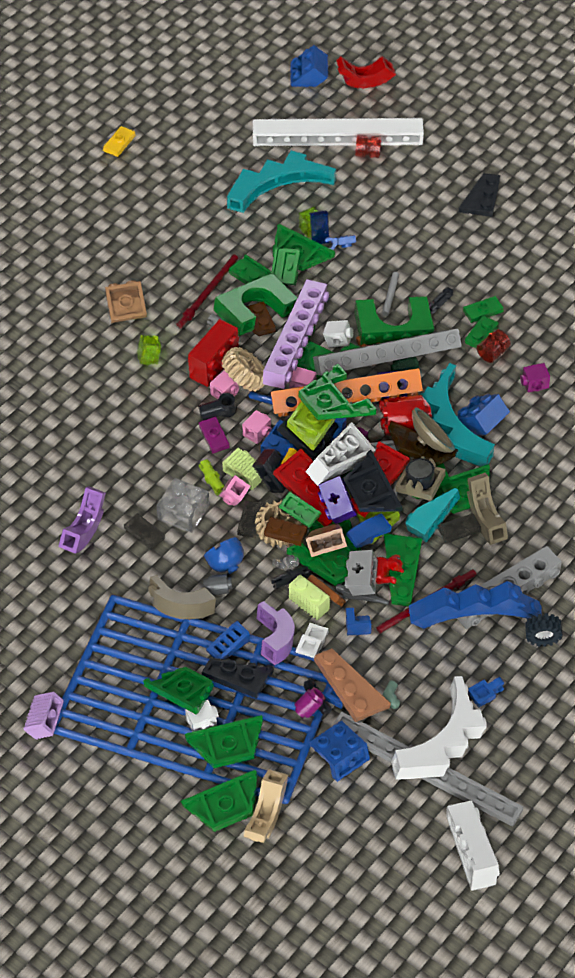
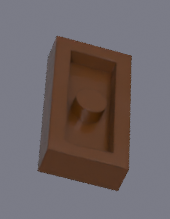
(285, 531)

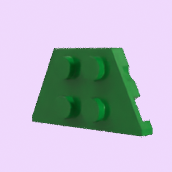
(312, 252)
(460, 482)
(182, 688)
(227, 742)
(225, 802)

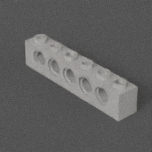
(526, 569)

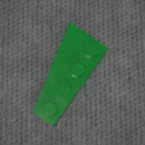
(409, 551)

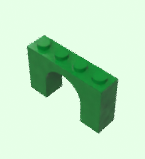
(268, 289)
(374, 331)

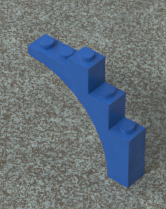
(475, 600)

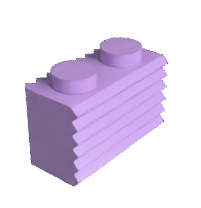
(43, 715)

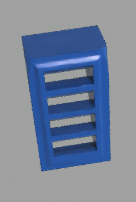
(233, 632)

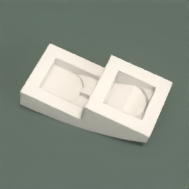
(312, 640)

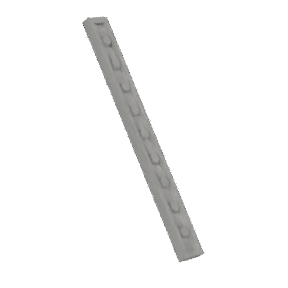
(451, 782)

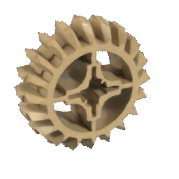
(244, 368)
(263, 518)

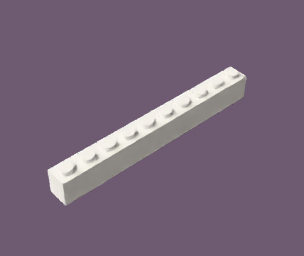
(336, 131)

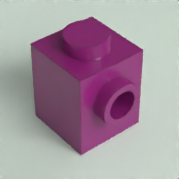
(535, 377)

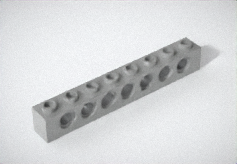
(388, 351)

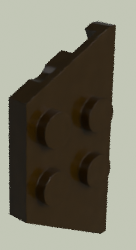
(408, 445)

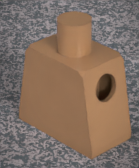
(326, 539)

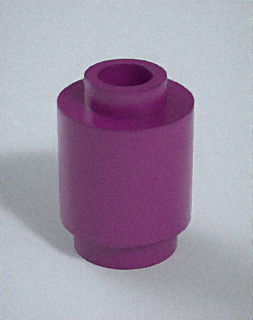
(309, 703)

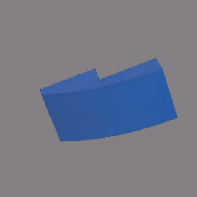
(369, 529)

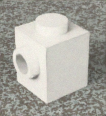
(338, 333)
(204, 719)

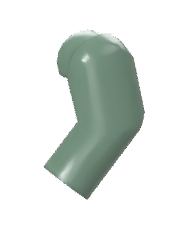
(390, 696)

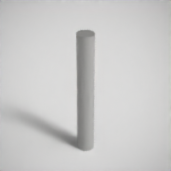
(390, 294)

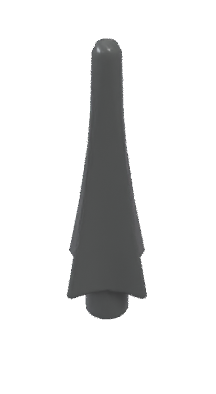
(347, 595)

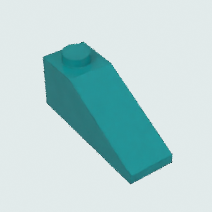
(430, 515)

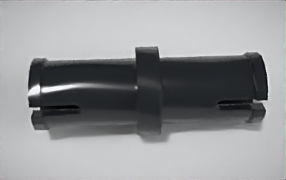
(289, 576)

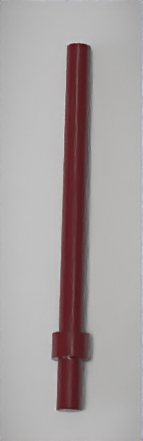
(189, 313)
(457, 582)

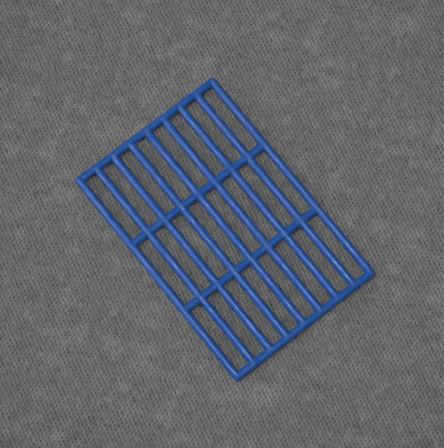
(152, 700)

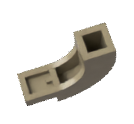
(482, 506)
(181, 604)

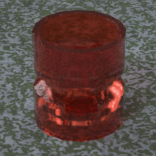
(368, 146)
(493, 345)

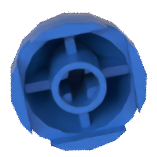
(226, 556)

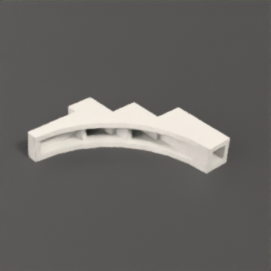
(433, 756)

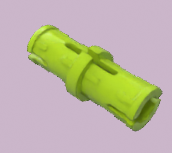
(211, 476)

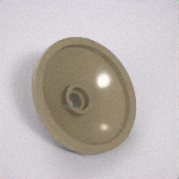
(430, 432)

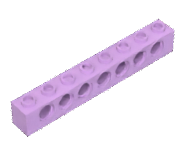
(295, 334)

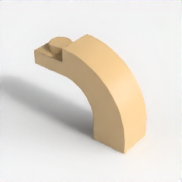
(267, 807)

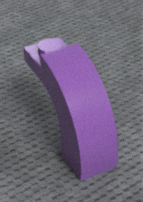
(79, 533)
(280, 643)

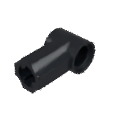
(224, 406)

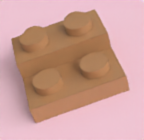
(125, 301)

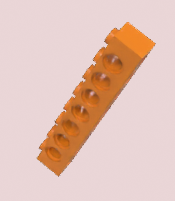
(411, 376)

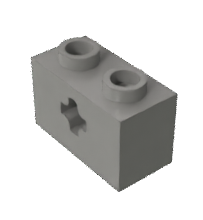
(361, 572)

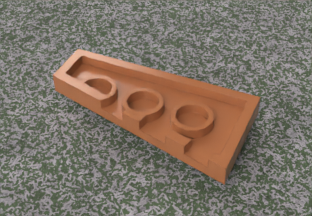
(352, 689)

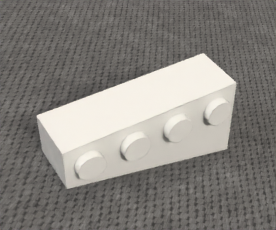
(340, 455)
(472, 845)

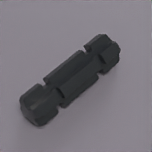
(440, 299)
(326, 707)

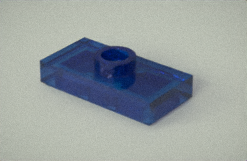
(319, 226)

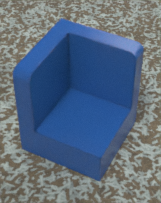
(357, 624)

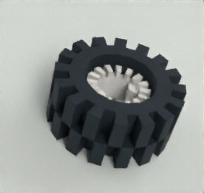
(543, 629)

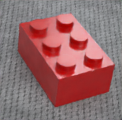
(207, 356)

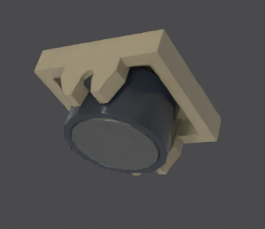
(420, 479)

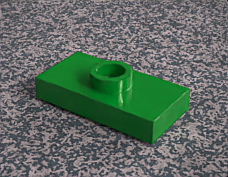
(486, 307)
(300, 510)

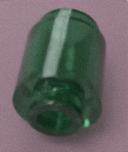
(405, 364)

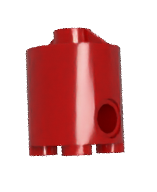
(400, 411)

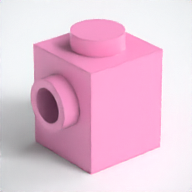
(301, 377)
(223, 384)
(257, 427)
(234, 491)

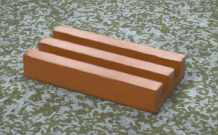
(333, 595)

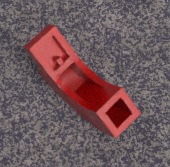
(366, 76)

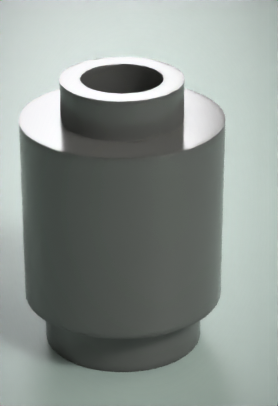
(218, 584)

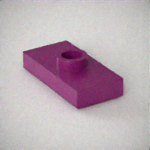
(214, 435)

